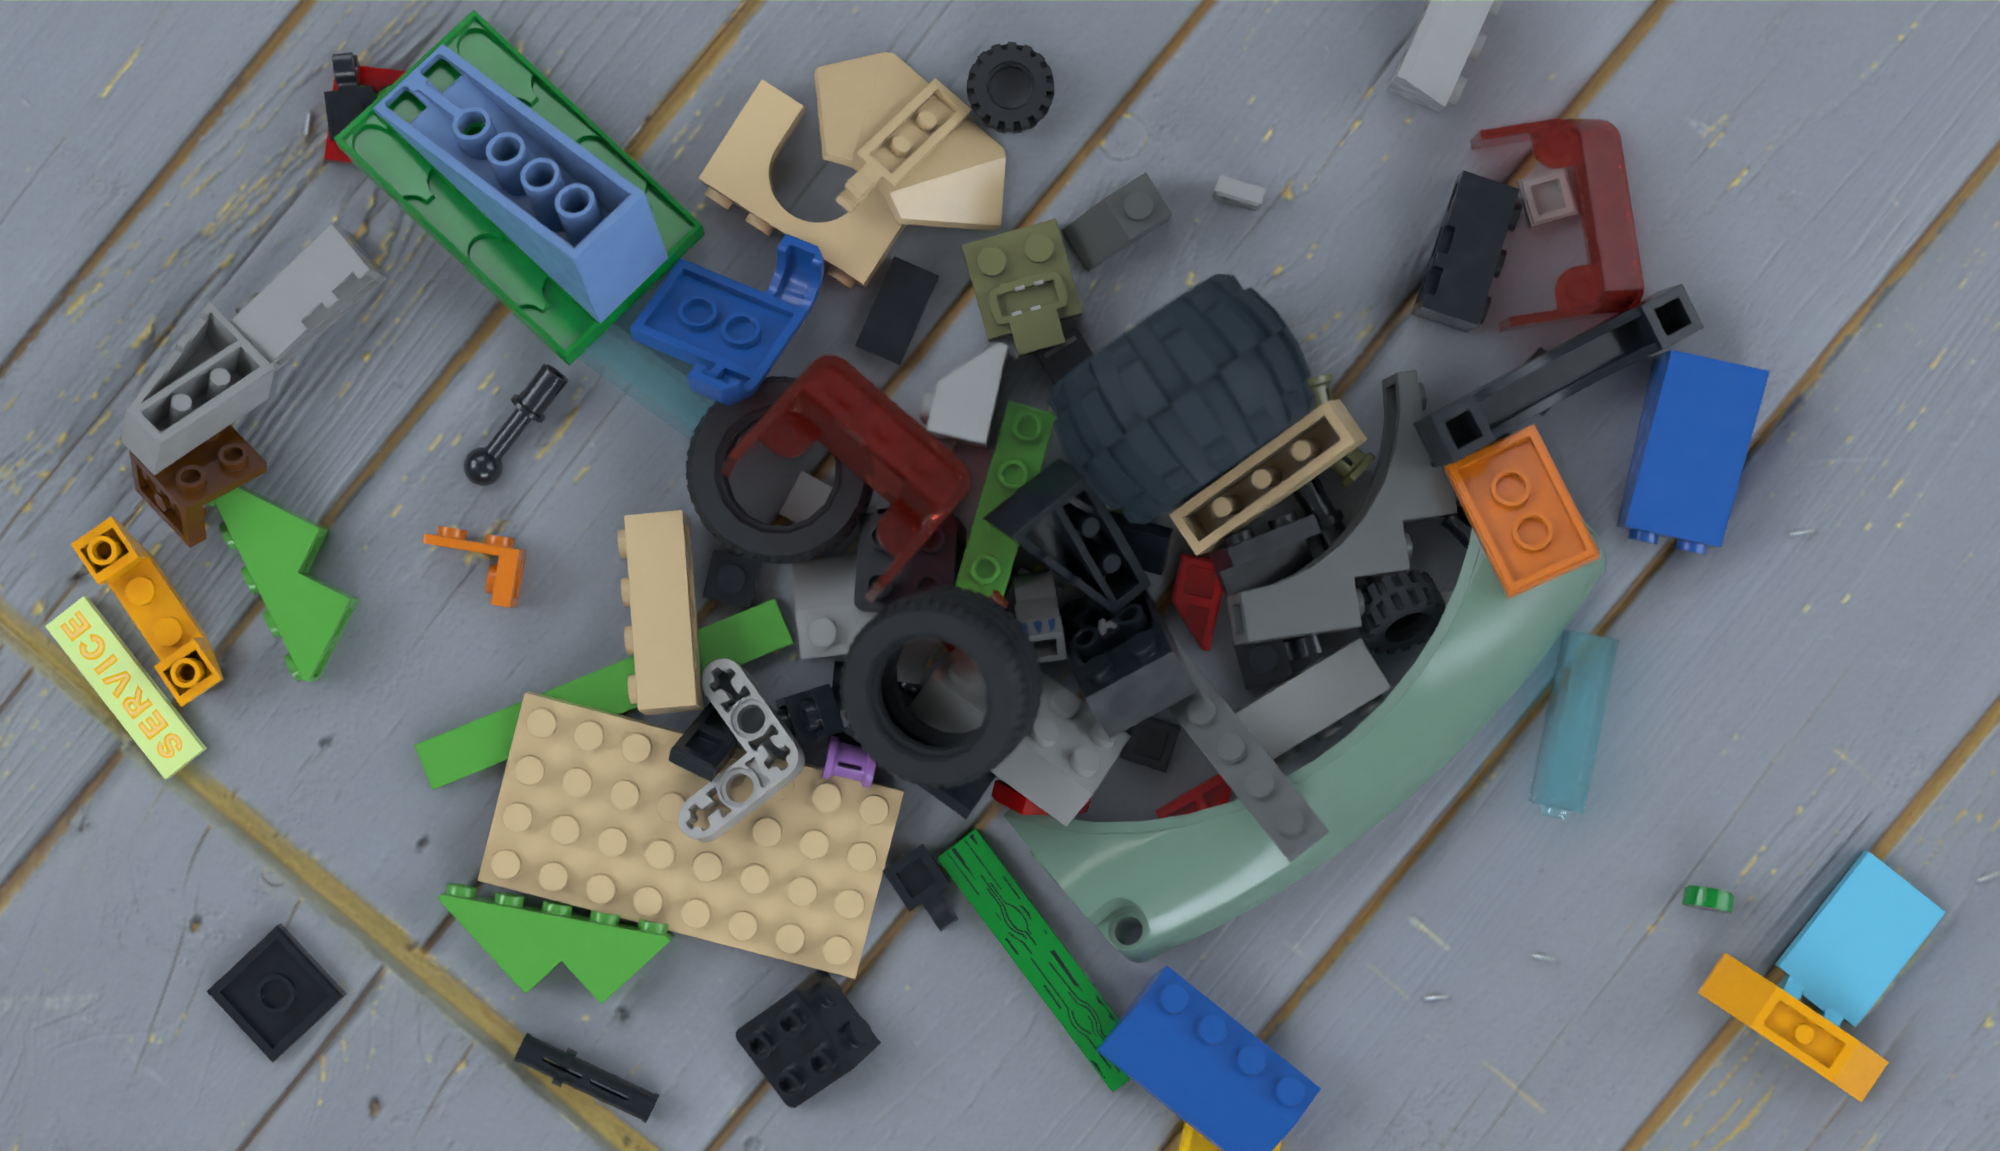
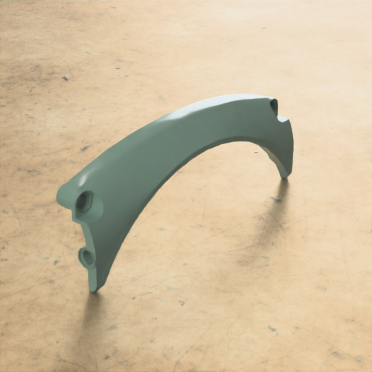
(1218, 863)

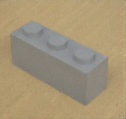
(1315, 700)

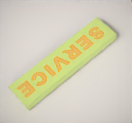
(126, 687)

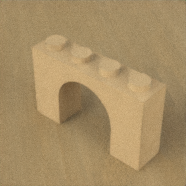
(743, 176)

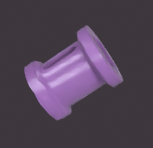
(848, 762)

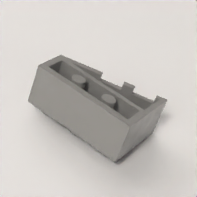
(307, 296)
(197, 392)

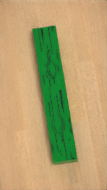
(1034, 948)

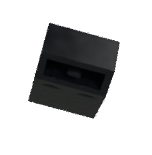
(1124, 661)

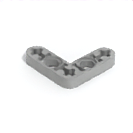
(755, 763)

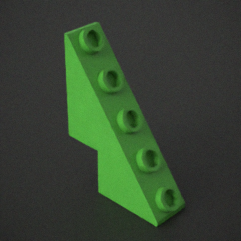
(1013, 464)
(277, 556)
(535, 939)

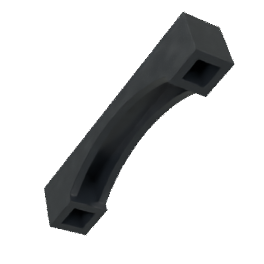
(1557, 374)

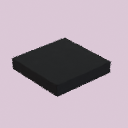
(276, 992)

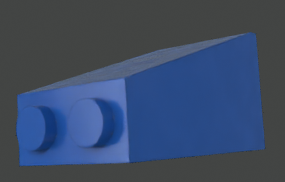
(1690, 449)

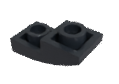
(811, 714)

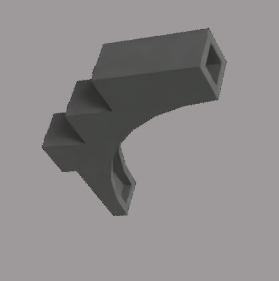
(1373, 544)

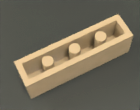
(1268, 476)
(662, 613)

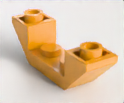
(154, 606)
(1793, 1026)

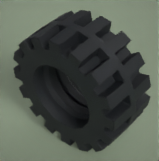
(1005, 57)
(1400, 611)

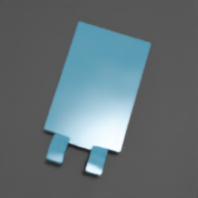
(1857, 941)

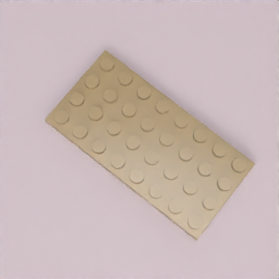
(597, 827)

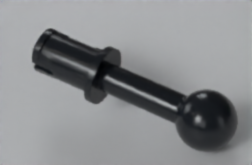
(484, 464)

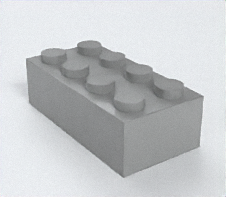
(1057, 760)

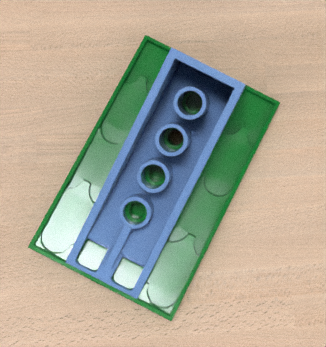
(520, 187)

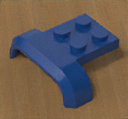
(729, 325)

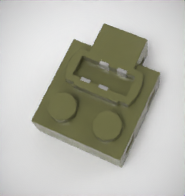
(1024, 286)

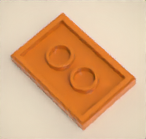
(1521, 512)

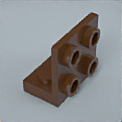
(197, 479)

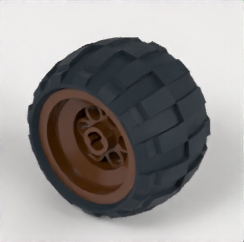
(1181, 397)

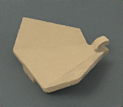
(908, 144)

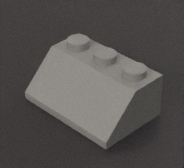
(1438, 51)
(967, 399)
(826, 606)

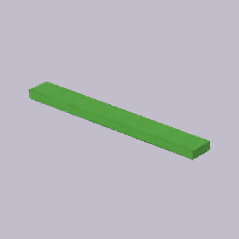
(490, 737)

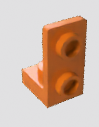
(502, 579)

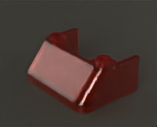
(1613, 272)
(876, 442)

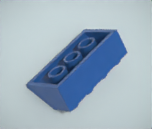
(1207, 1066)

